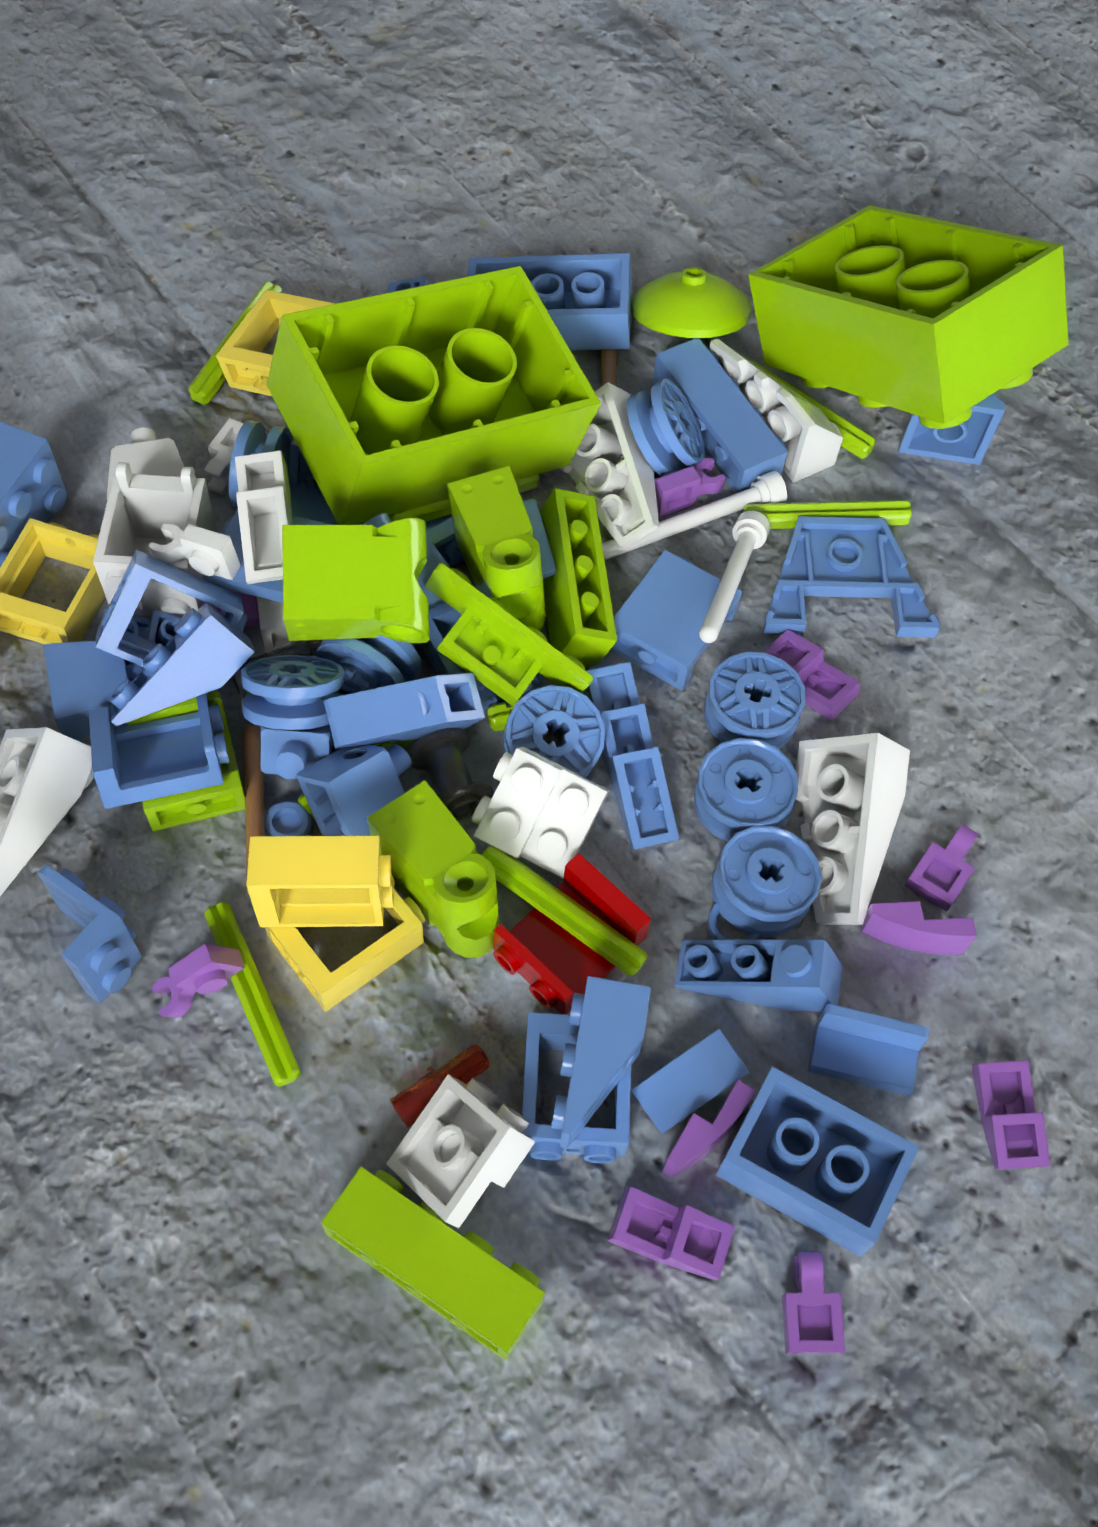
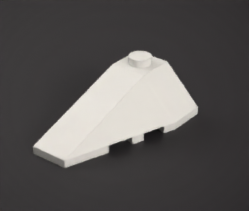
(802, 426)
(615, 471)
(38, 785)
(850, 809)

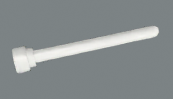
(767, 489)
(749, 534)

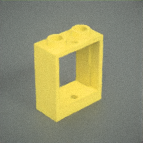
(241, 354)
(39, 621)
(319, 881)
(336, 986)

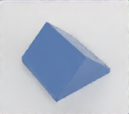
(958, 443)

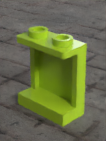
(200, 803)

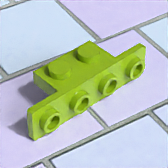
(496, 644)

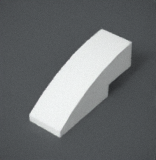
(262, 511)

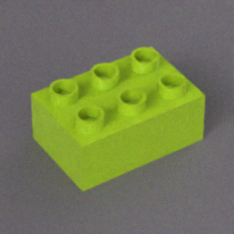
(912, 312)
(428, 391)

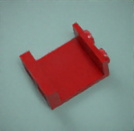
(553, 958)

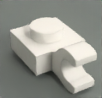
(220, 453)
(205, 550)

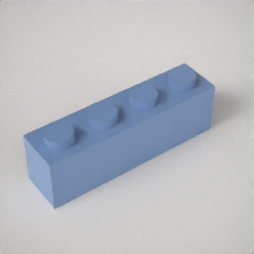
(728, 423)

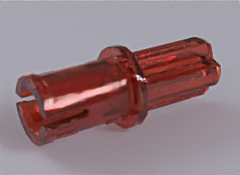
(414, 1099)

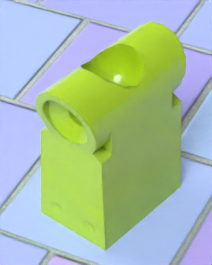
(499, 543)
(355, 581)
(439, 869)

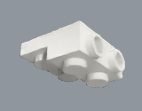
(538, 810)
(460, 1148)

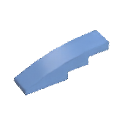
(632, 759)

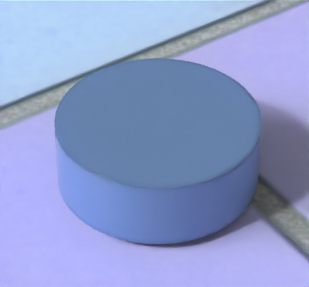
(288, 819)

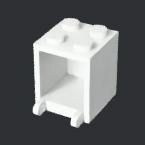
(134, 519)

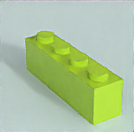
(579, 593)
(434, 1261)

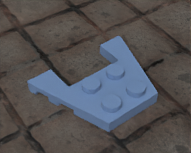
(847, 561)

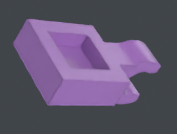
(681, 488)
(942, 871)
(200, 972)
(812, 1317)

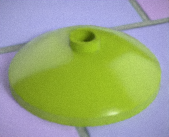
(691, 305)

